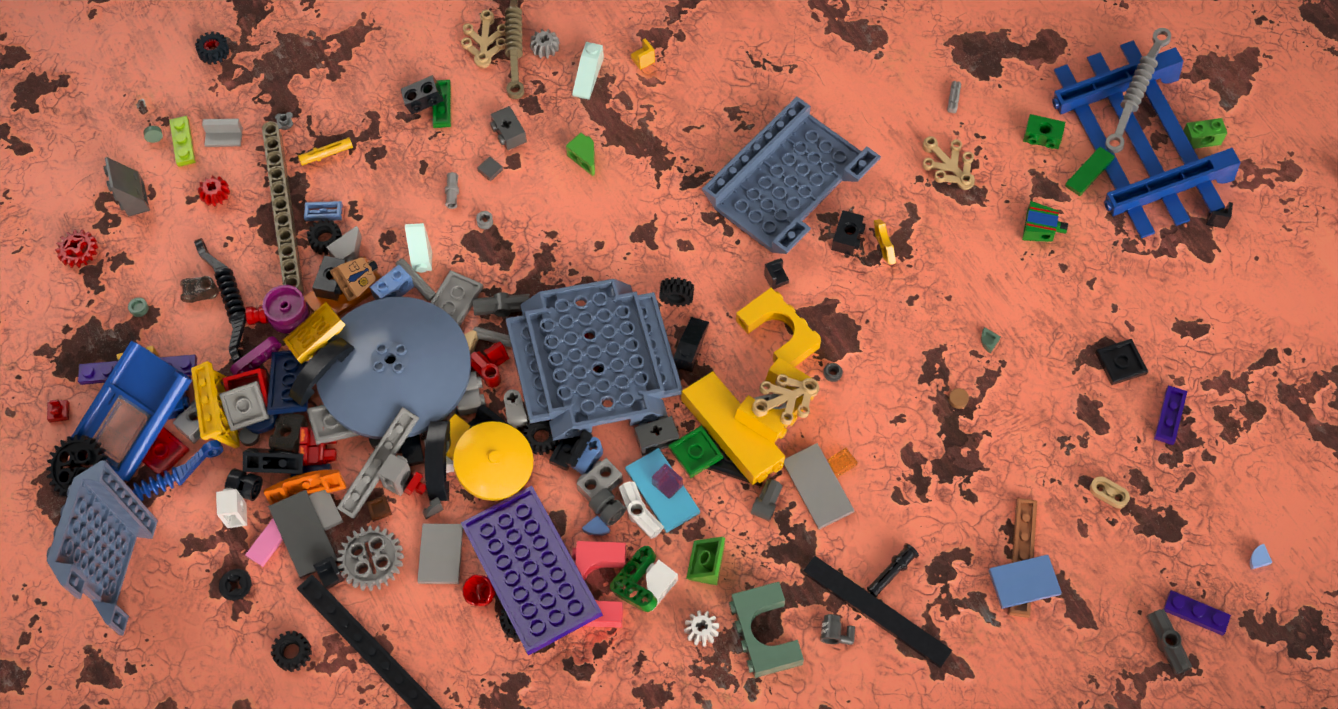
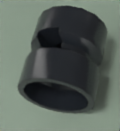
(247, 485)

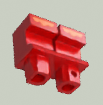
(314, 453)

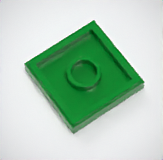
(695, 451)

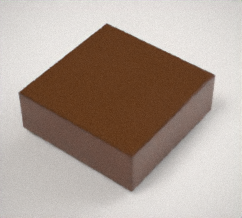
(379, 508)

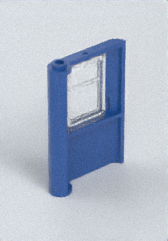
(133, 408)

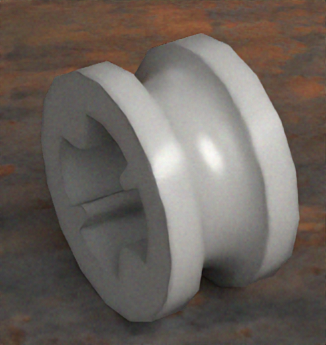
(484, 225)

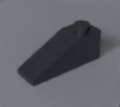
(690, 344)
(272, 461)

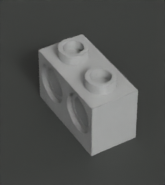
(594, 477)

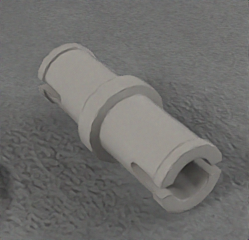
(451, 190)

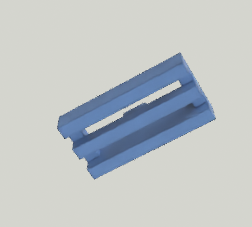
(323, 213)

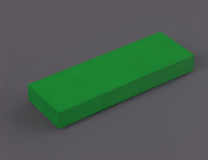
(442, 110)
(1089, 171)

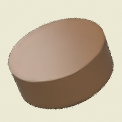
(958, 398)

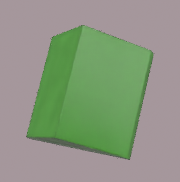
(706, 560)

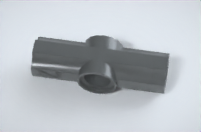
(500, 304)
(1174, 653)

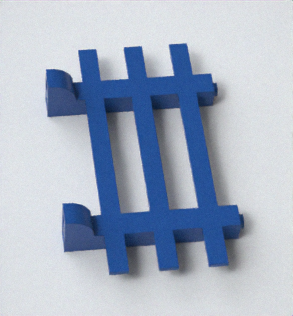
(1160, 184)

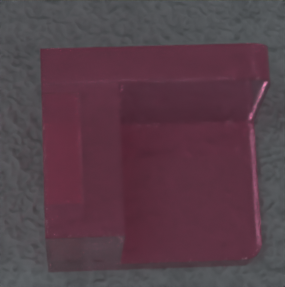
(667, 481)

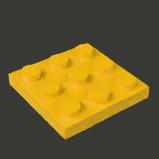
(314, 333)

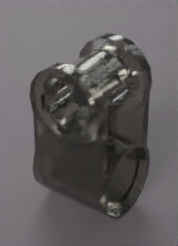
(195, 289)

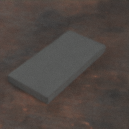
(302, 532)

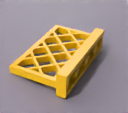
(208, 410)

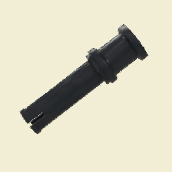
(898, 564)

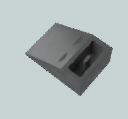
(126, 187)

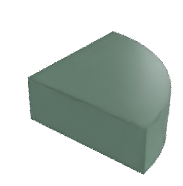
(989, 339)

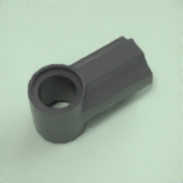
(766, 503)

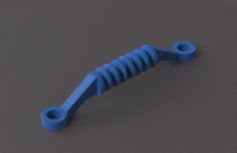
(180, 473)

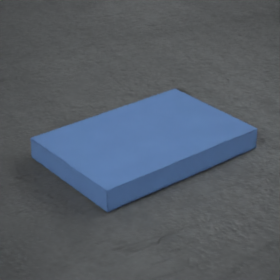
(1024, 581)

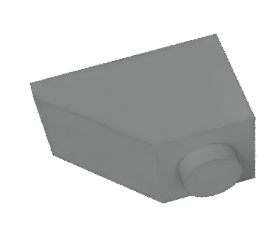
(347, 246)

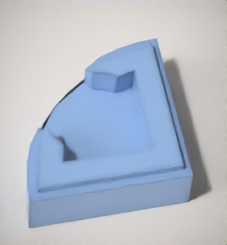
(1260, 557)

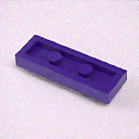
(1170, 415)
(1197, 612)

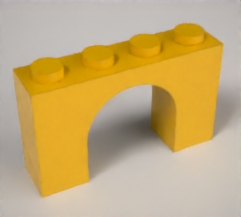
(773, 307)
(769, 425)

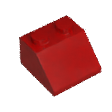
(245, 378)

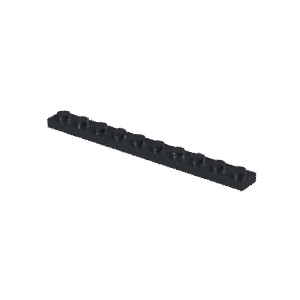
(366, 645)

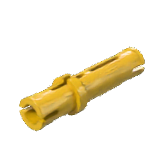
(325, 151)

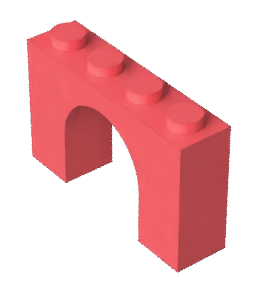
(598, 555)

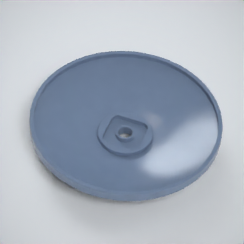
(425, 378)

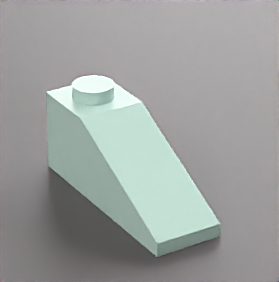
(588, 70)
(419, 247)

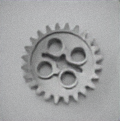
(352, 564)

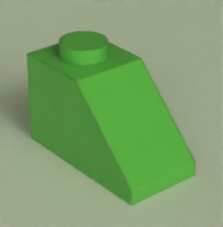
(582, 152)

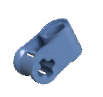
(589, 456)

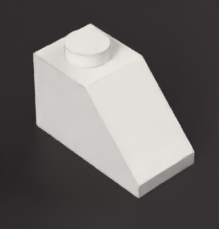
(660, 580)

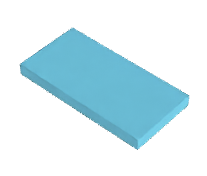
(670, 511)

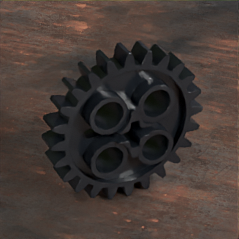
(77, 448)

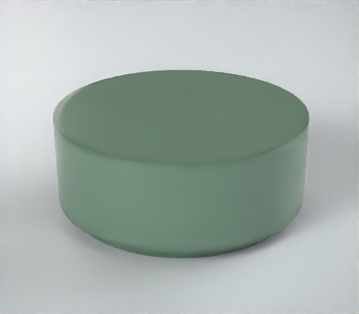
(153, 134)
(138, 307)

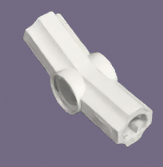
(645, 519)

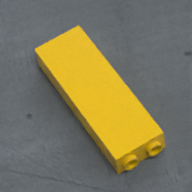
(715, 410)

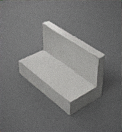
(222, 132)

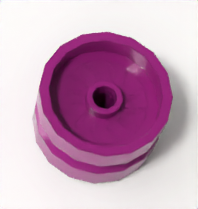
(285, 308)

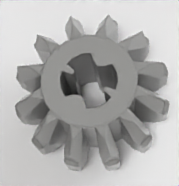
(544, 43)

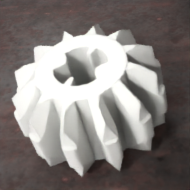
(707, 633)

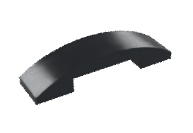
(317, 367)
(435, 460)

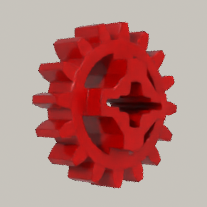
(76, 248)

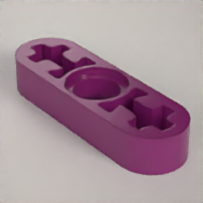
(256, 356)

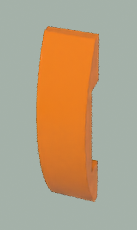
(311, 482)

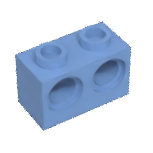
(393, 284)

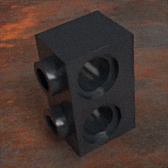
(422, 94)

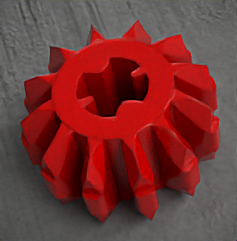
(213, 191)

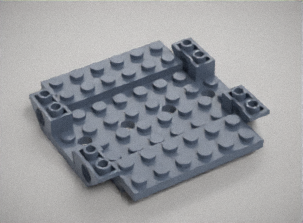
(559, 361)

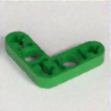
(645, 557)

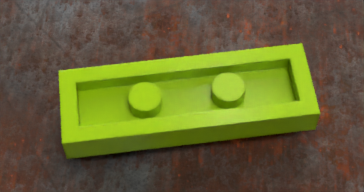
(182, 141)

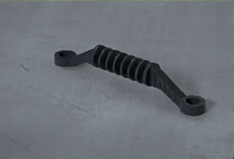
(230, 296)

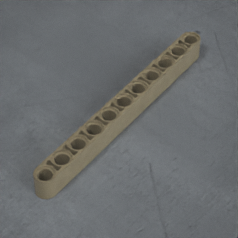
(275, 153)

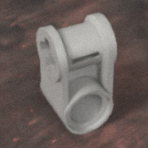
(515, 411)

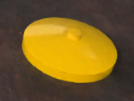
(493, 461)

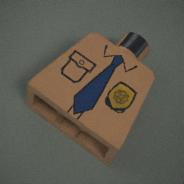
(354, 276)

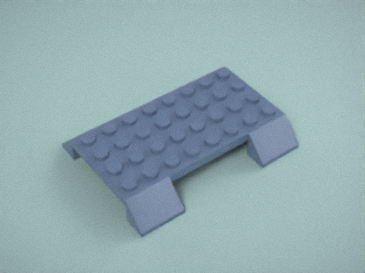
(785, 177)
(98, 539)

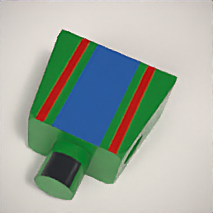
(1042, 223)

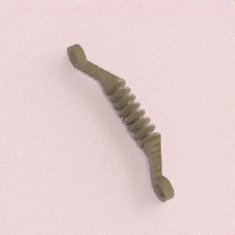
(514, 46)

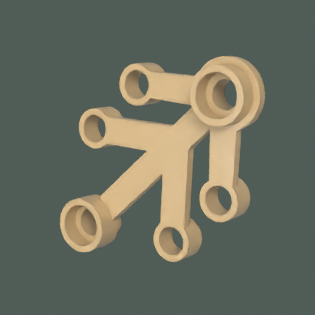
(484, 40)
(949, 164)
(787, 396)

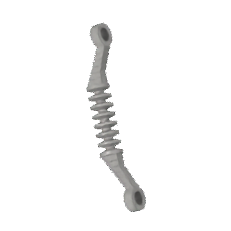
(1138, 87)

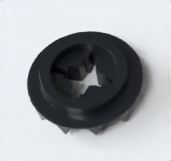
(234, 576)

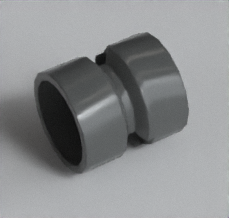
(608, 508)

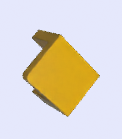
(644, 56)

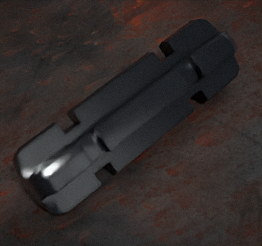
(578, 448)

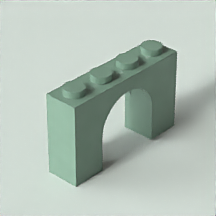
(763, 658)

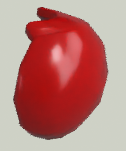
(478, 590)

